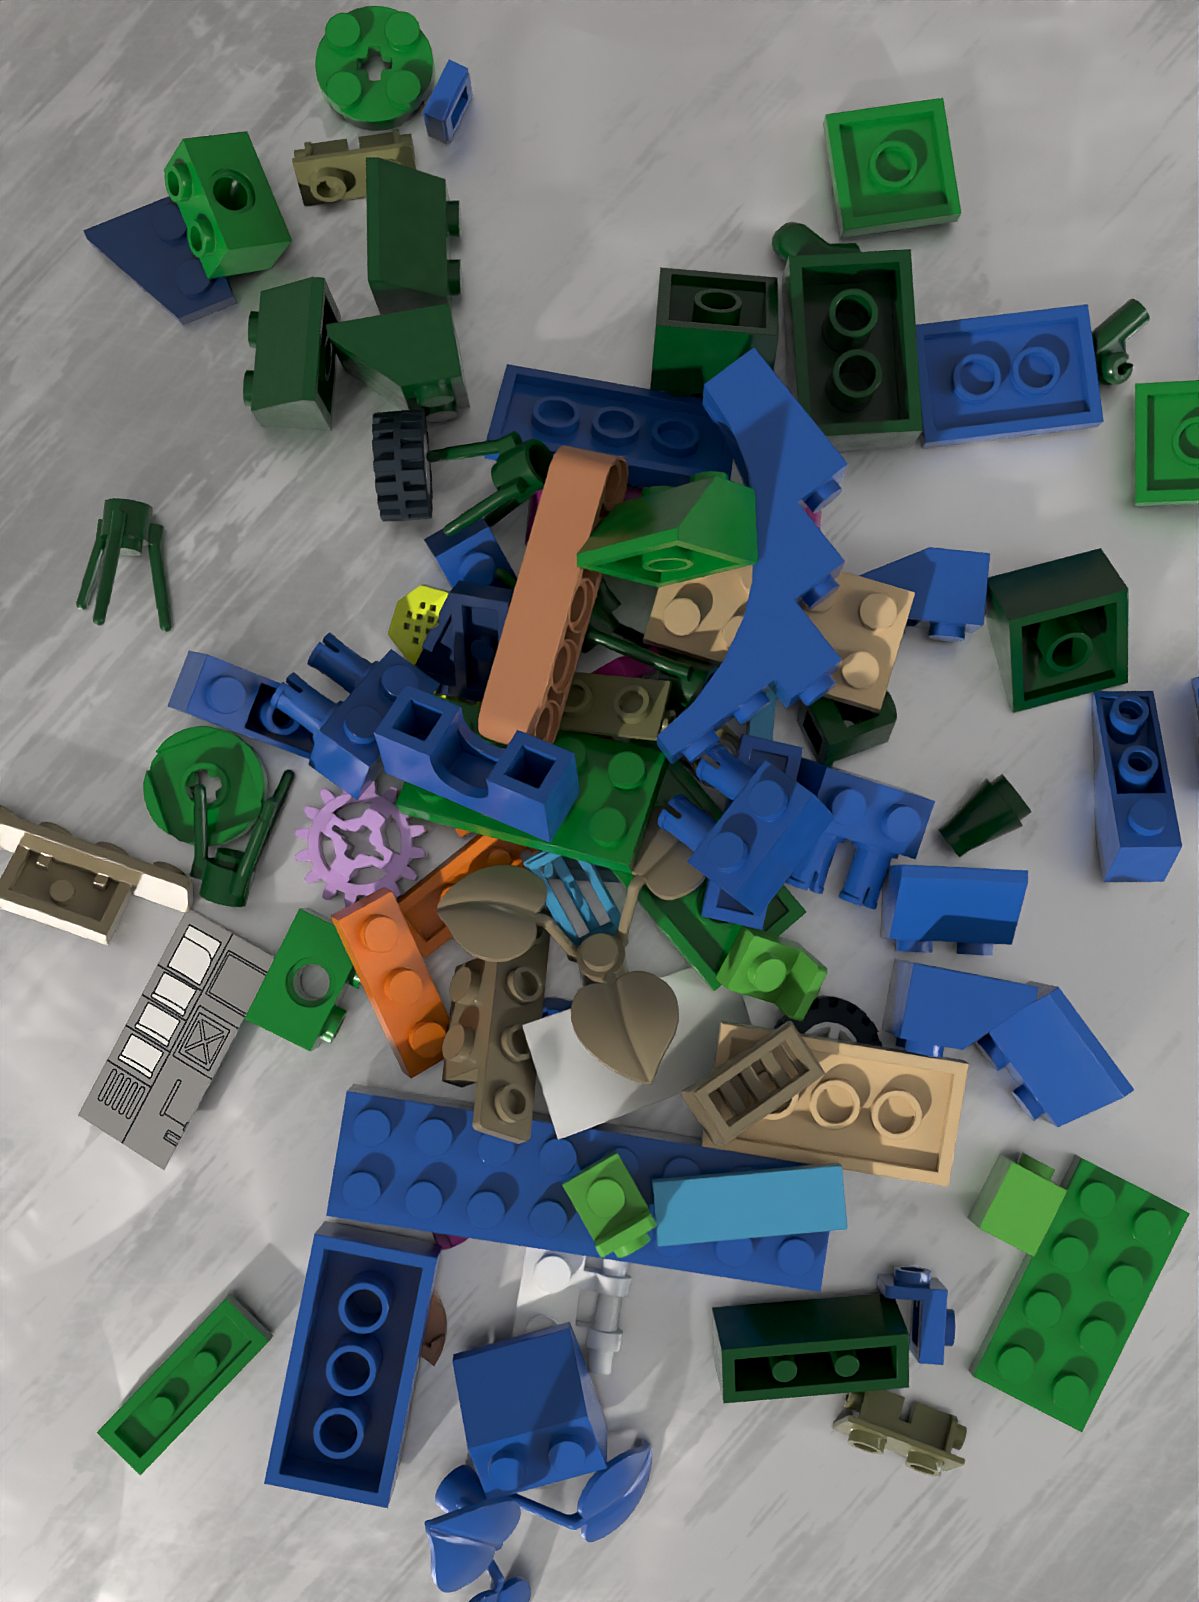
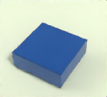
(448, 102)

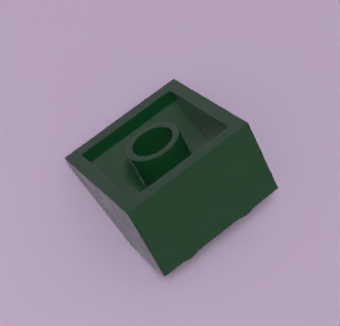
(410, 238)
(709, 324)
(293, 356)
(406, 359)
(1059, 629)

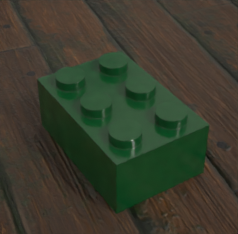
(854, 346)

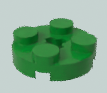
(369, 33)
(177, 769)

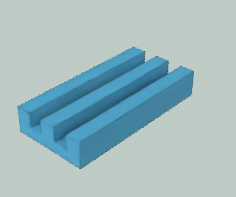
(538, 858)

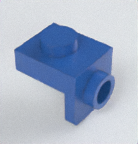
(930, 1321)

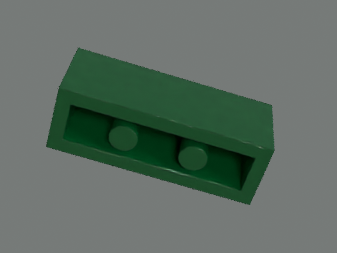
(810, 1348)

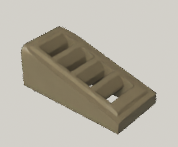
(719, 1079)

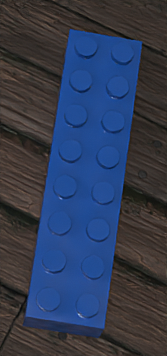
(428, 1170)

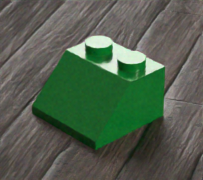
(676, 533)

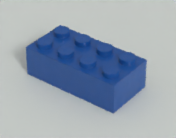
(353, 1364)

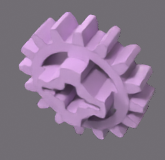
(347, 867)

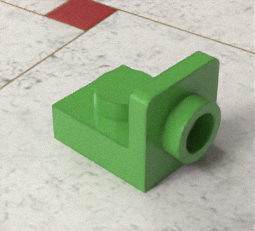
(773, 971)
(611, 1206)

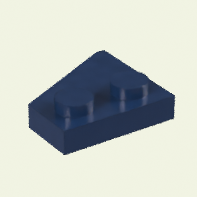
(156, 256)
(465, 639)

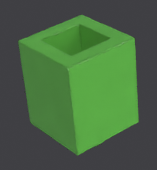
(1018, 1202)

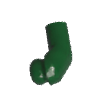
(799, 239)
(1111, 339)

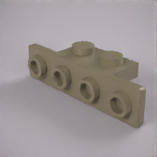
(78, 882)
(488, 1039)

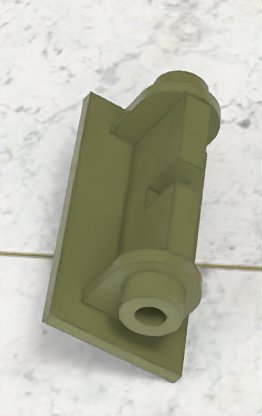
(335, 173)
(617, 706)
(923, 1440)

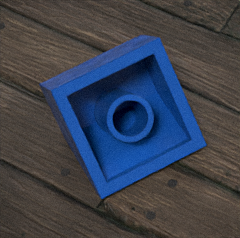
(951, 906)
(947, 1007)
(1054, 1060)
(530, 1411)

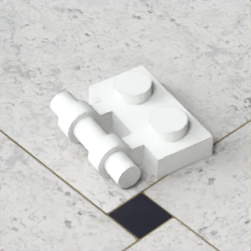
(551, 1297)

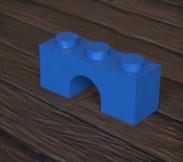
(433, 748)

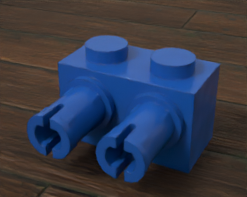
(345, 730)
(872, 814)
(759, 834)

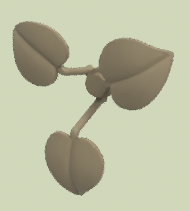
(618, 1013)

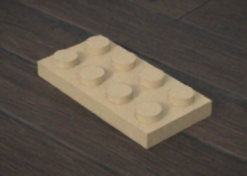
(858, 620)
(869, 1112)

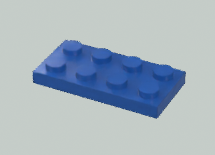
(655, 432)

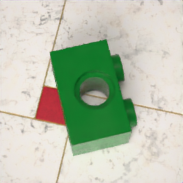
(226, 204)
(282, 1003)

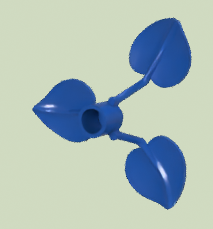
(476, 1527)

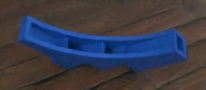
(776, 644)

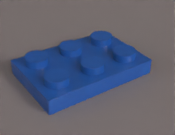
(1007, 376)

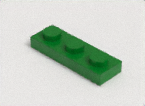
(185, 1384)

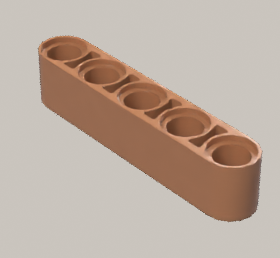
(551, 599)

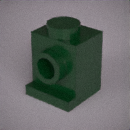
(831, 739)

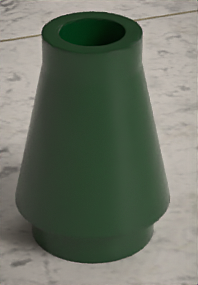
(986, 815)

